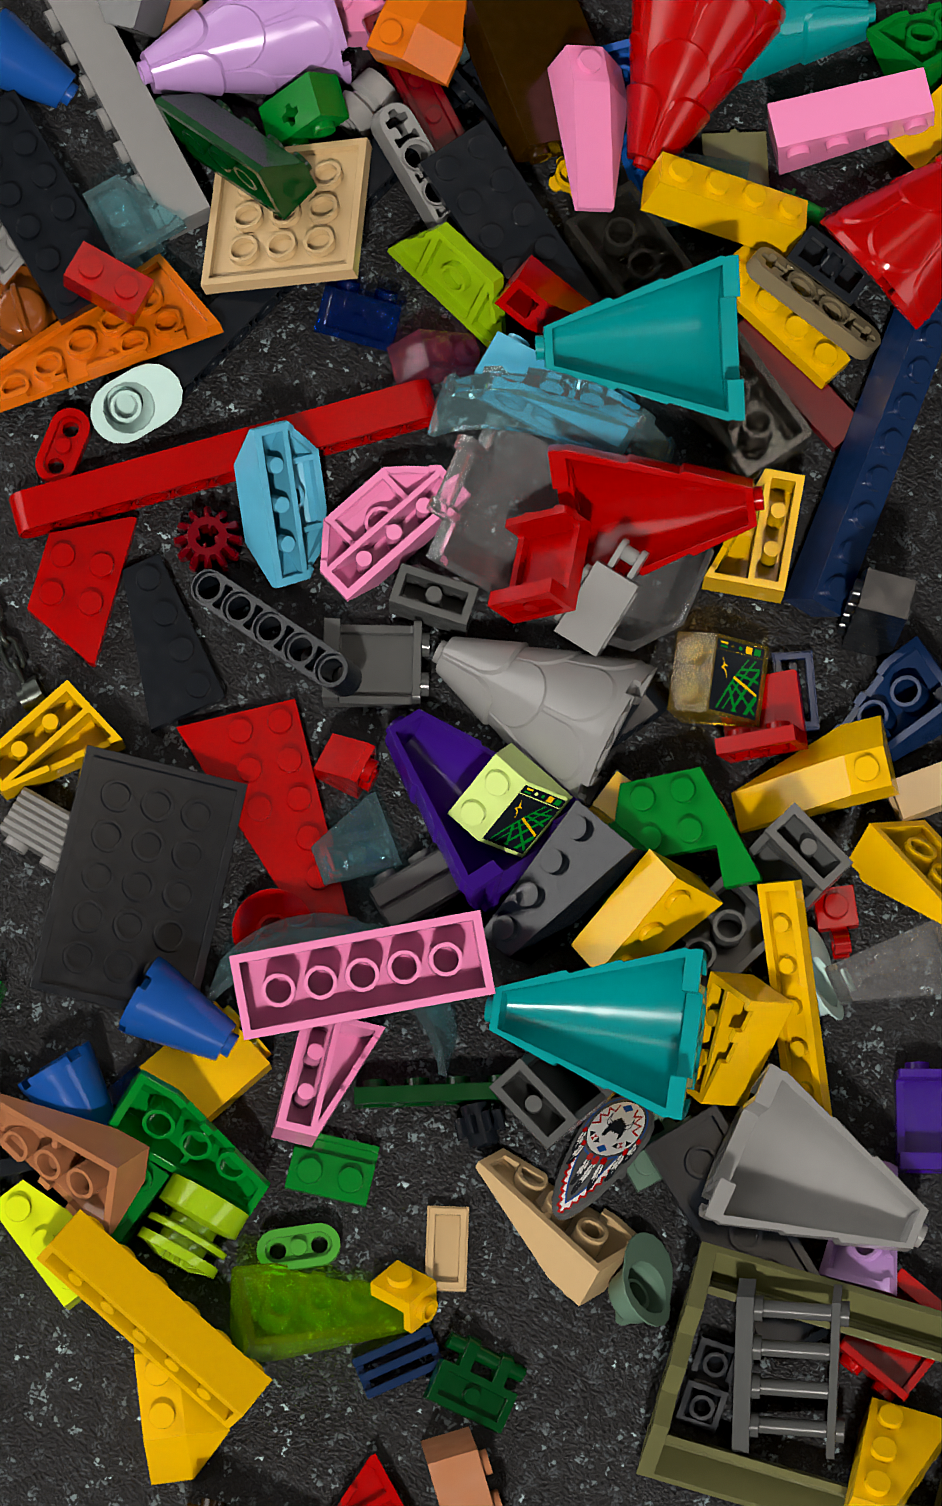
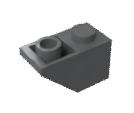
(136, 16)

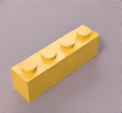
(723, 204)

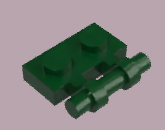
(470, 1394)

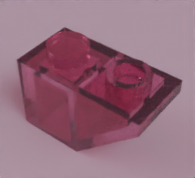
(433, 356)

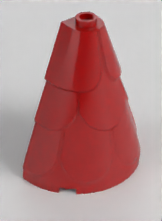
(686, 64)
(898, 239)
(651, 503)

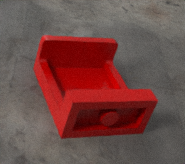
(545, 564)
(890, 1369)

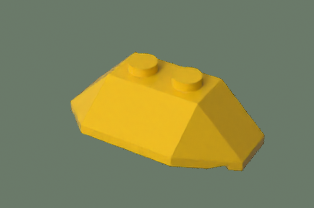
(175, 1427)

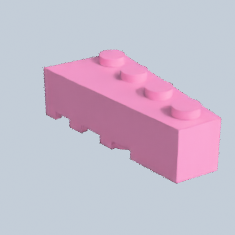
(848, 118)

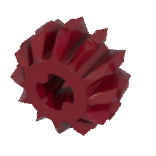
(191, 542)

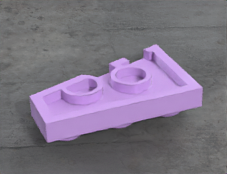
(862, 1266)

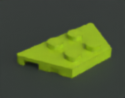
(455, 277)

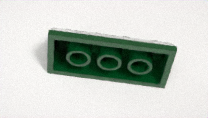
(238, 151)

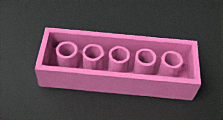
(362, 974)

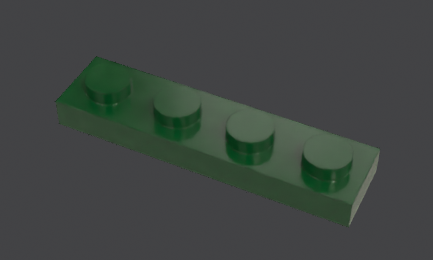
(419, 1093)

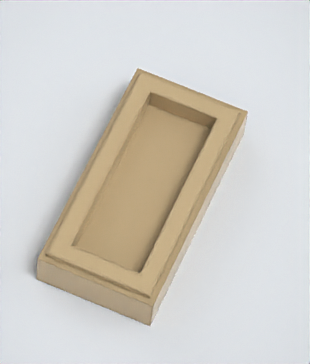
(447, 1247)

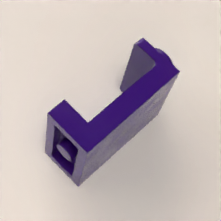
(918, 1119)

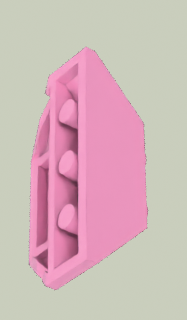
(379, 528)

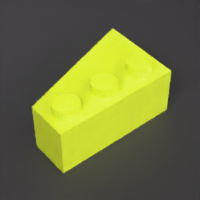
(33, 1224)

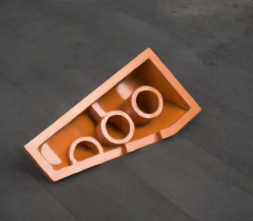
(420, 37)

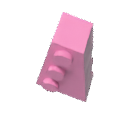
(319, 1075)

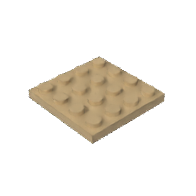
(314, 244)

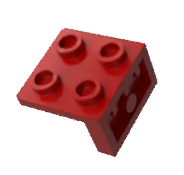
(780, 727)

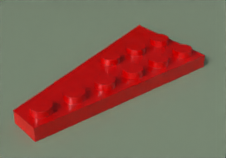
(281, 801)

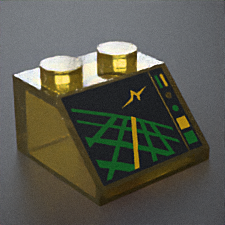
(717, 680)

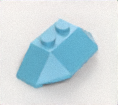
(281, 501)

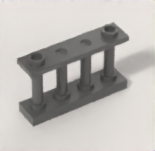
(751, 1385)

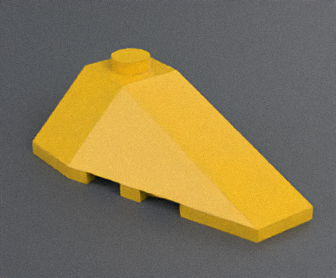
(835, 773)
(903, 863)

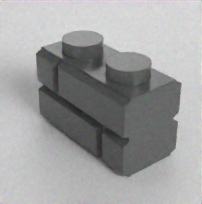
(415, 890)

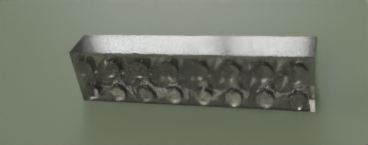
(634, 249)

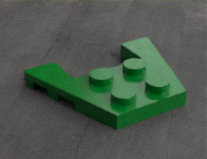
(684, 816)

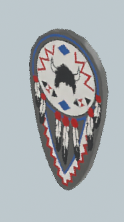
(601, 1154)

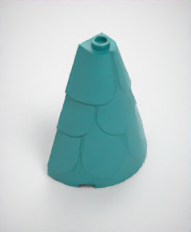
(813, 32)
(660, 341)
(615, 1025)

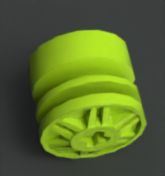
(192, 1226)

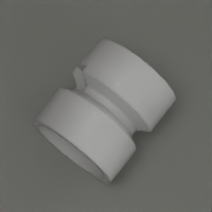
(368, 95)

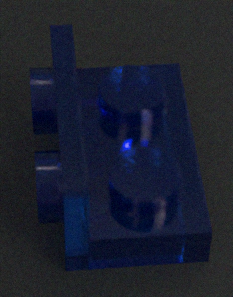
(359, 314)

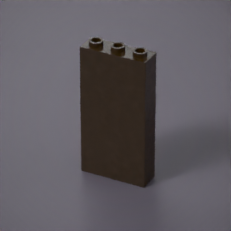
(511, 54)

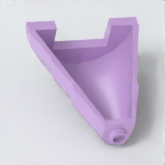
(246, 48)

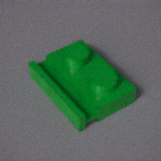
(333, 1169)

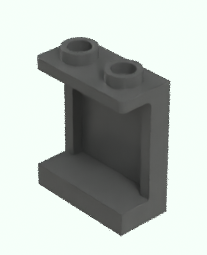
(387, 660)

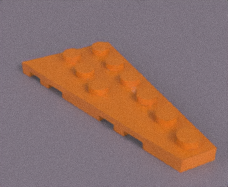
(104, 343)

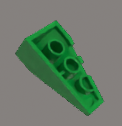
(909, 43)
(186, 1141)

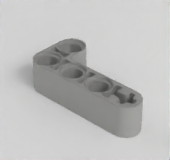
(410, 177)

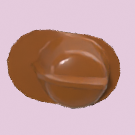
(22, 310)

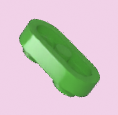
(298, 1246)

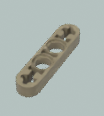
(781, 277)

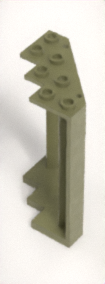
(741, 1476)

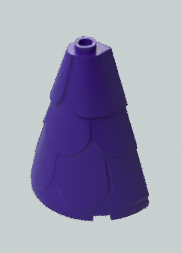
(436, 769)

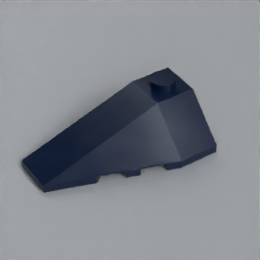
(907, 698)

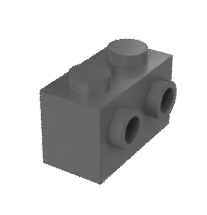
(434, 599)

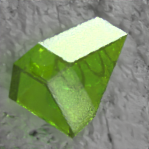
(298, 1313)

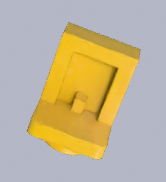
(408, 1292)

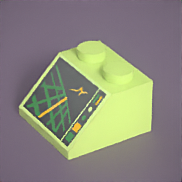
(510, 803)

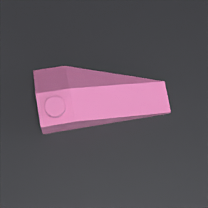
(591, 122)

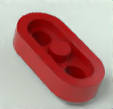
(63, 449)

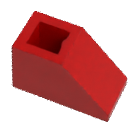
(348, 765)

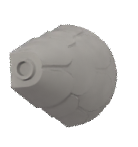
(547, 702)
(806, 1175)

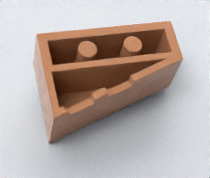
(459, 1470)

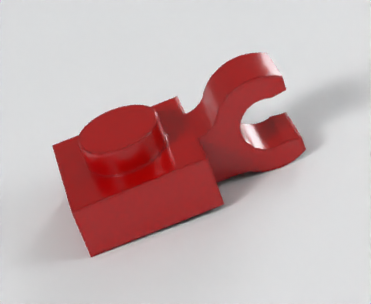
(836, 914)

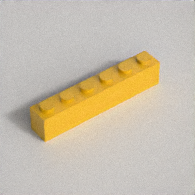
(155, 1319)

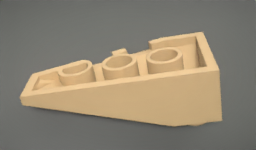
(574, 1252)

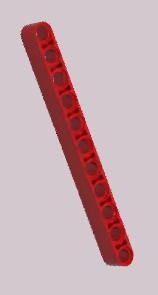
(212, 460)

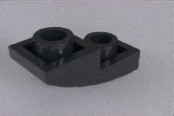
(707, 1384)

